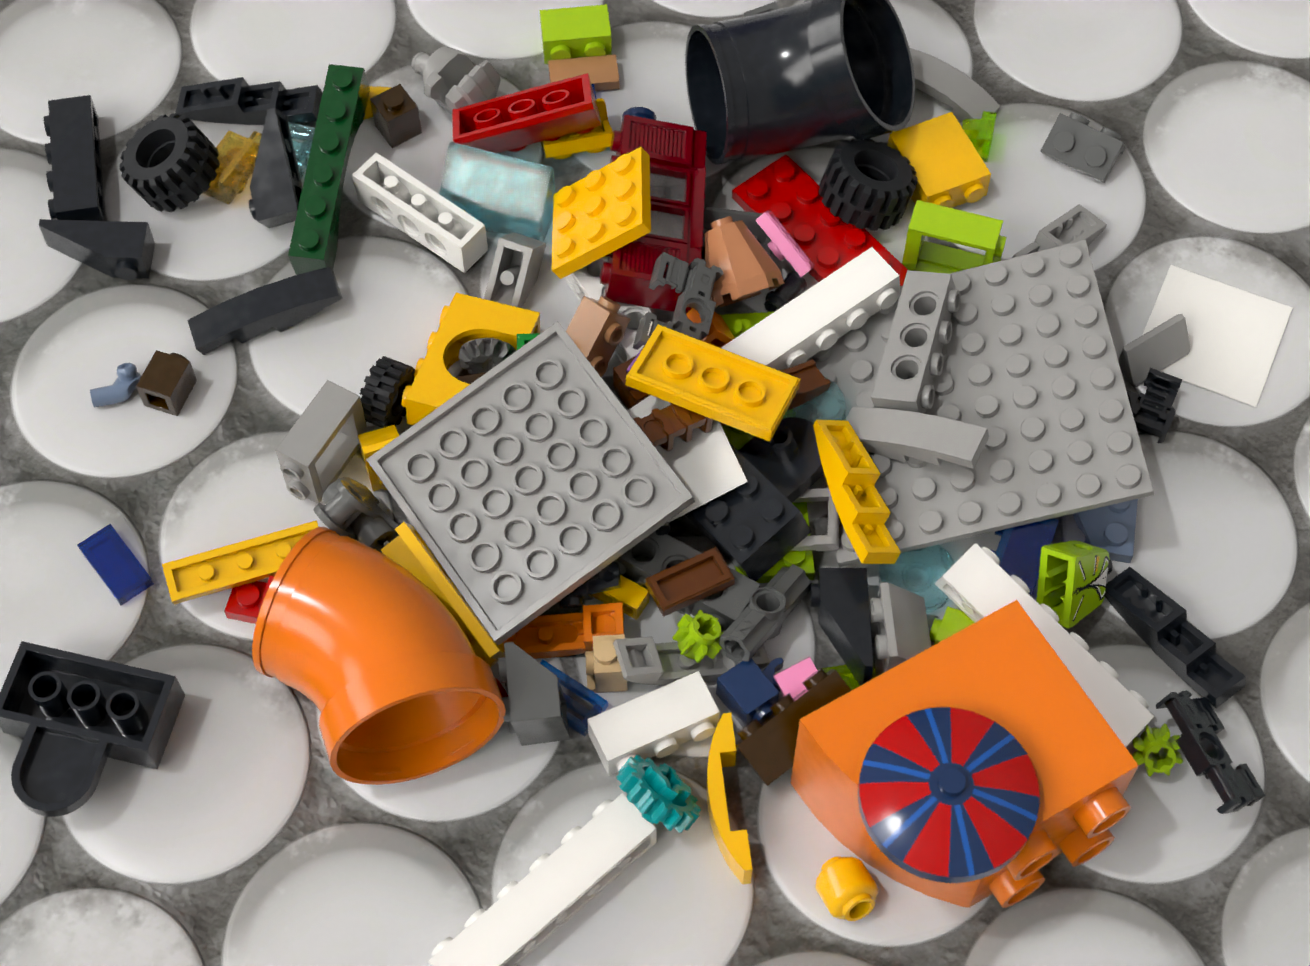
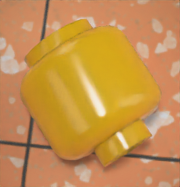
(846, 888)

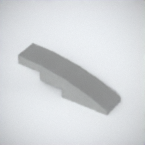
(1069, 228)
(918, 436)

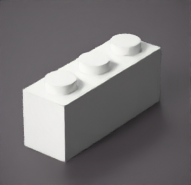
(654, 723)

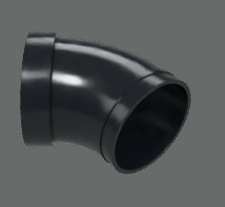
(799, 78)

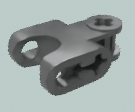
(355, 513)

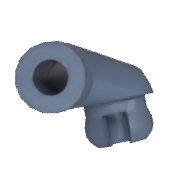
(120, 389)

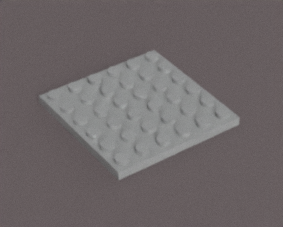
(529, 482)

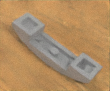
(951, 87)
(662, 663)

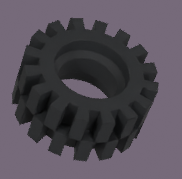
(384, 392)

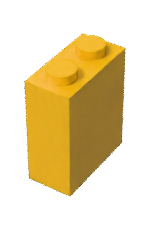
(944, 160)

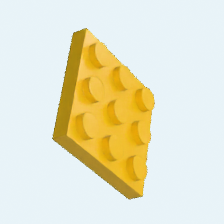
(601, 212)

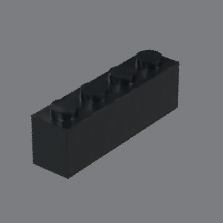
(74, 160)

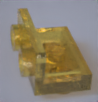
(236, 165)

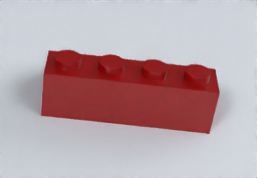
(528, 116)

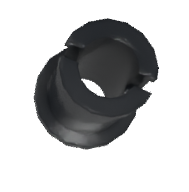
(792, 288)

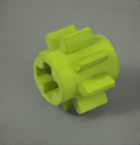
(698, 636)
(1154, 741)

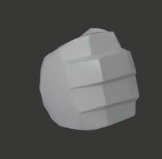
(454, 80)

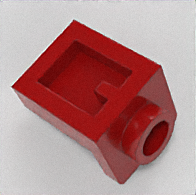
(246, 601)

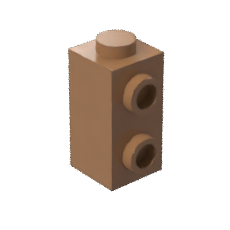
(598, 330)

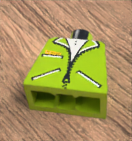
(1072, 579)

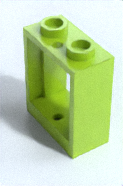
(954, 227)

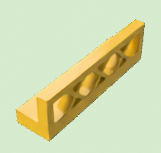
(414, 555)
(231, 564)

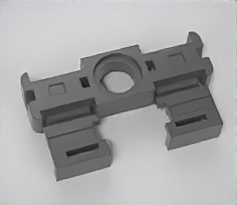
(691, 281)

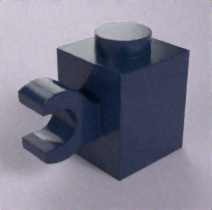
(749, 690)

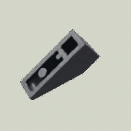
(276, 176)
(108, 246)
(845, 616)

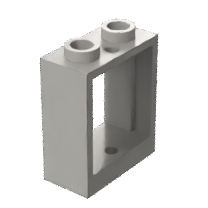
(321, 442)

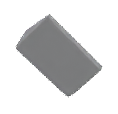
(1155, 350)

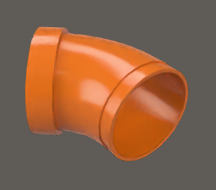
(376, 660)

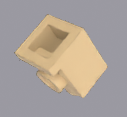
(603, 666)

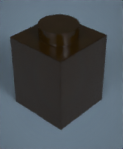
(396, 115)
(166, 382)

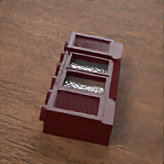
(676, 210)

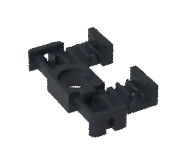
(1159, 397)
(1206, 753)

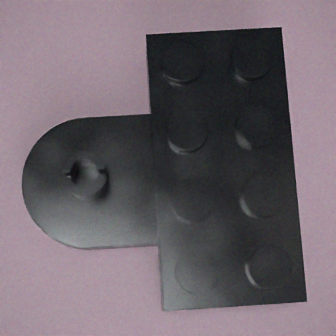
(757, 520)
(76, 717)

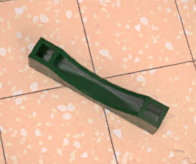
(318, 213)

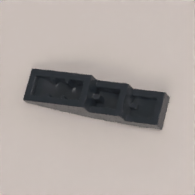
(238, 103)
(269, 306)
(1172, 638)

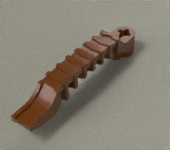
(675, 421)

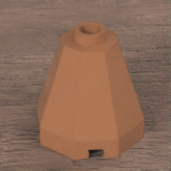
(743, 261)

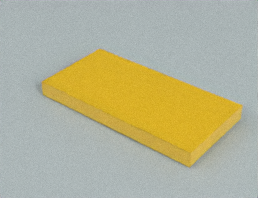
(713, 382)

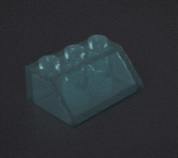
(500, 190)

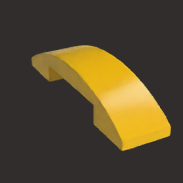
(732, 844)

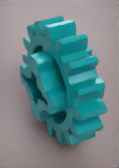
(658, 793)

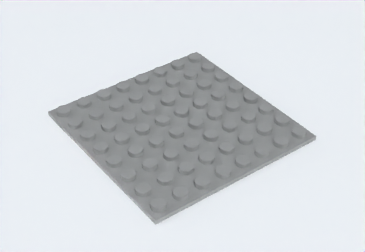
(1034, 370)

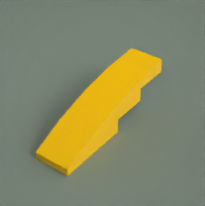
(851, 485)

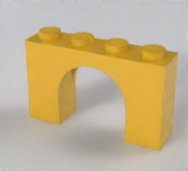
(460, 322)

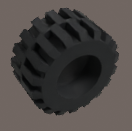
(169, 162)
(867, 184)

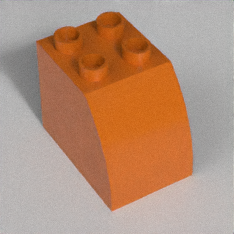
(1017, 680)

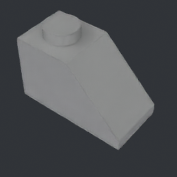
(514, 269)

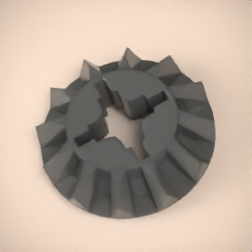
(475, 354)

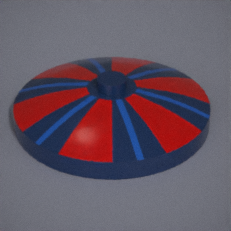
(948, 795)

